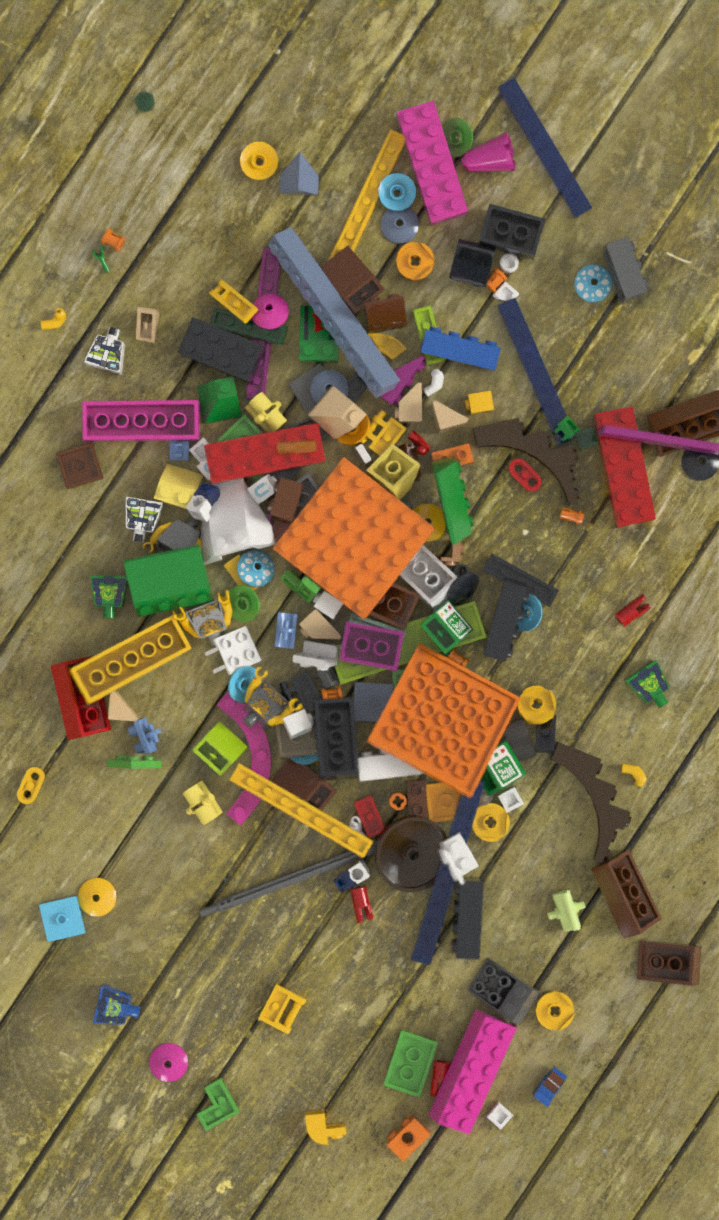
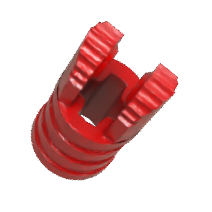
(630, 613)
(361, 899)
(439, 1072)

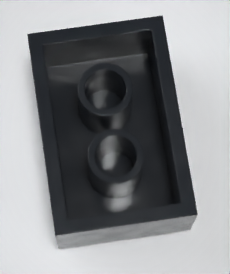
(512, 231)

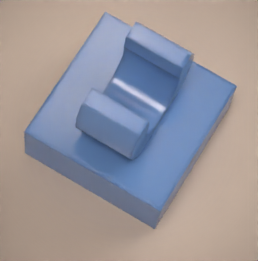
(179, 451)

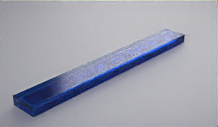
(544, 148)
(534, 366)

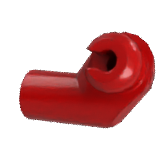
(423, 446)

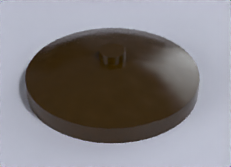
(409, 853)

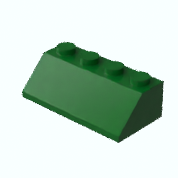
(452, 498)

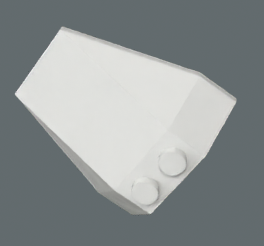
(234, 523)

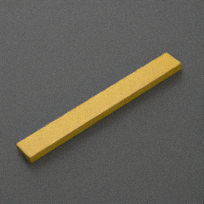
(370, 194)
(301, 810)

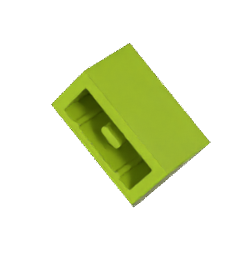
(220, 748)

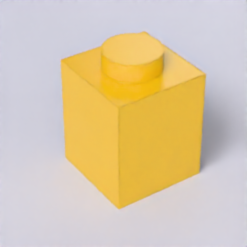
(479, 403)

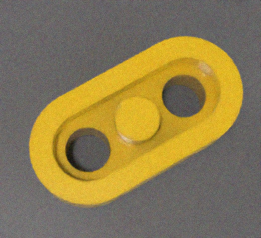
(31, 785)

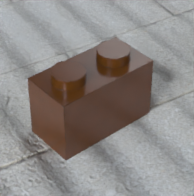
(286, 499)

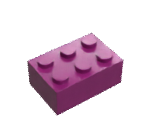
(371, 646)

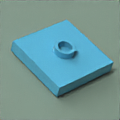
(62, 918)

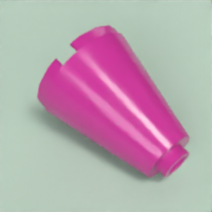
(491, 155)

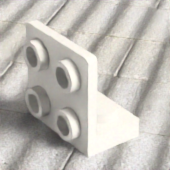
(458, 855)

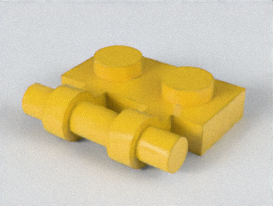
(388, 435)

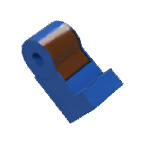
(549, 1086)

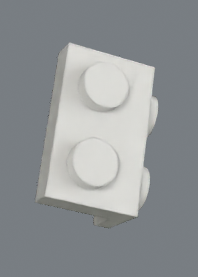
(317, 655)

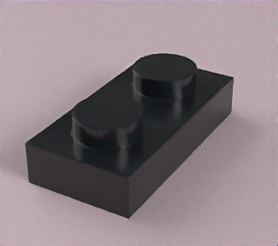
(546, 736)

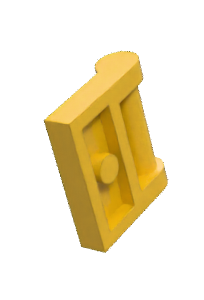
(276, 1005)

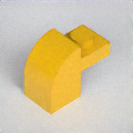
(318, 1129)

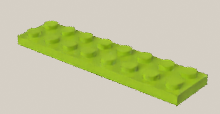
(414, 635)

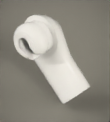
(436, 384)
(356, 824)

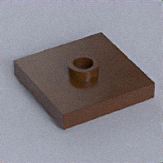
(79, 465)

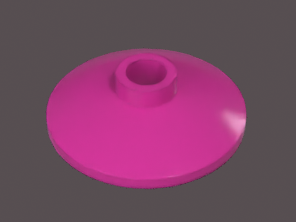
(270, 318)
(172, 1053)

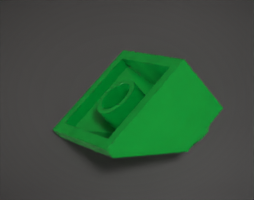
(219, 400)

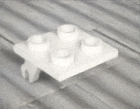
(236, 650)

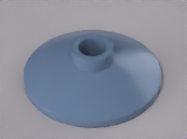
(403, 233)
(325, 378)

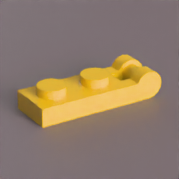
(233, 301)

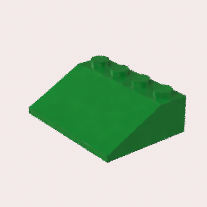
(168, 580)

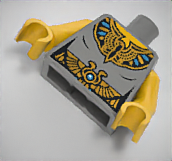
(207, 619)

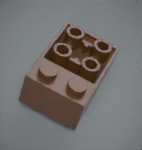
(352, 279)
(385, 313)
(304, 784)

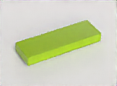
(424, 319)

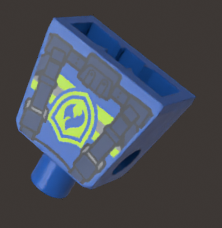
(114, 1006)

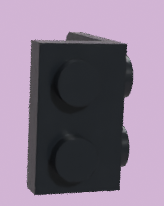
(472, 263)

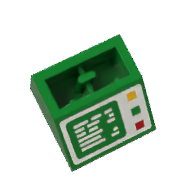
(446, 627)
(502, 769)

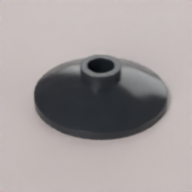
(699, 471)
(463, 588)

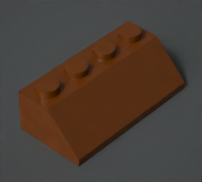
(691, 419)
(626, 894)

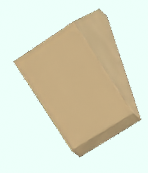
(147, 324)
(120, 709)

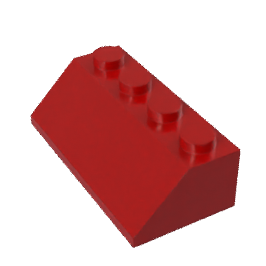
(78, 717)

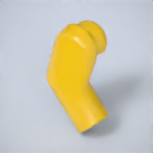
(56, 321)
(636, 772)

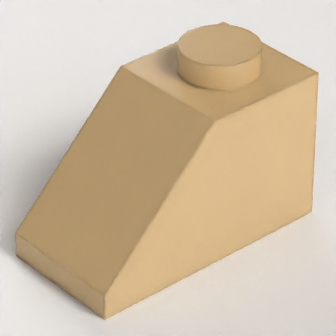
(410, 406)
(318, 627)

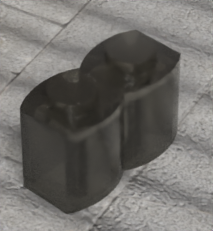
(519, 740)

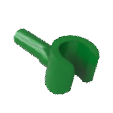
(100, 256)

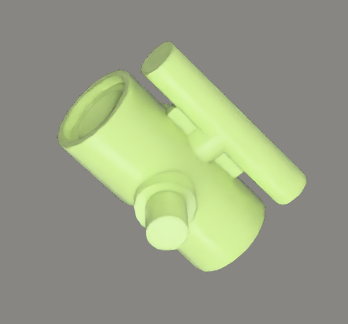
(566, 910)

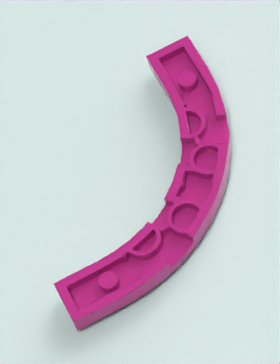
(260, 756)

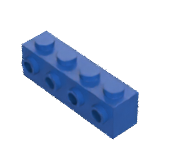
(460, 349)

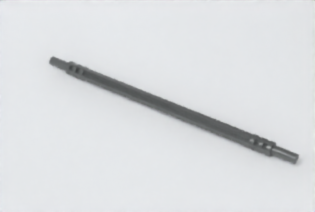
(284, 881)

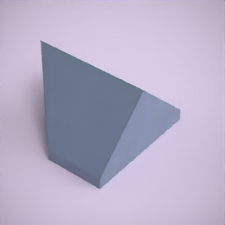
(299, 178)

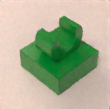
(568, 427)

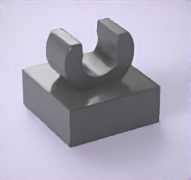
(328, 677)

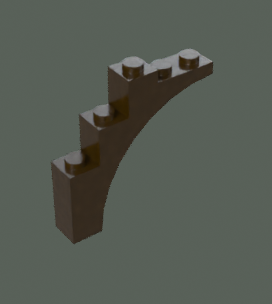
(557, 461)
(601, 792)

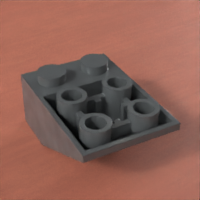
(503, 991)

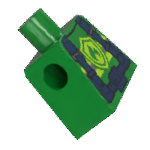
(109, 593)
(649, 684)

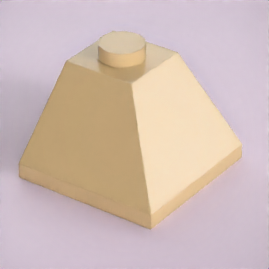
(336, 413)

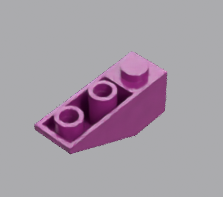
(405, 375)

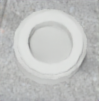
(509, 263)

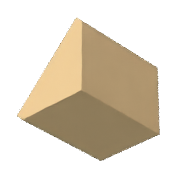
(446, 418)

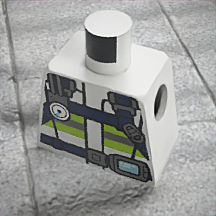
(107, 352)
(142, 517)

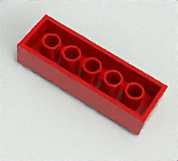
(259, 454)
(624, 470)

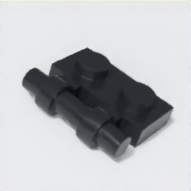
(305, 688)

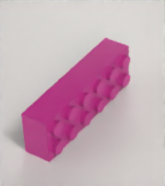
(432, 163)
(141, 421)
(472, 1071)

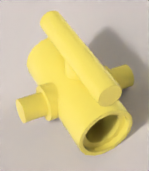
(266, 413)
(202, 803)

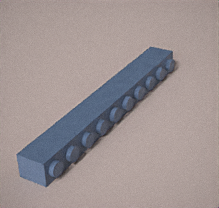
(333, 312)

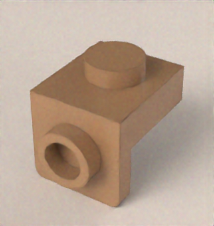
(457, 550)

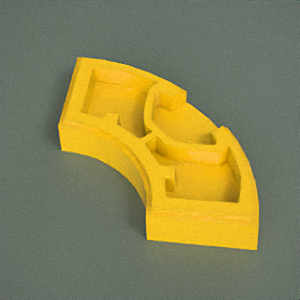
(388, 345)

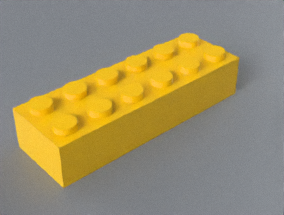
(130, 659)

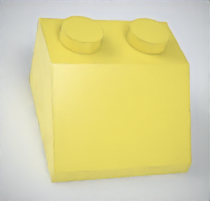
(394, 471)
(177, 486)

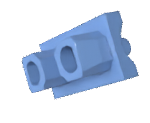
(285, 630)
(146, 734)

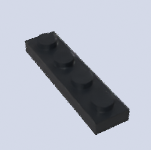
(500, 569)

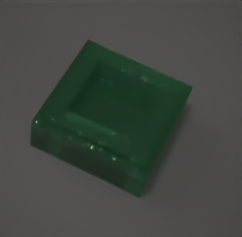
(586, 438)

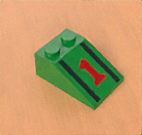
(315, 342)

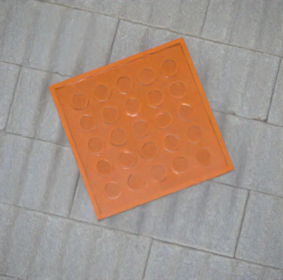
(354, 538)
(444, 720)

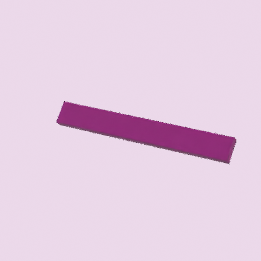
(267, 285)
(658, 439)

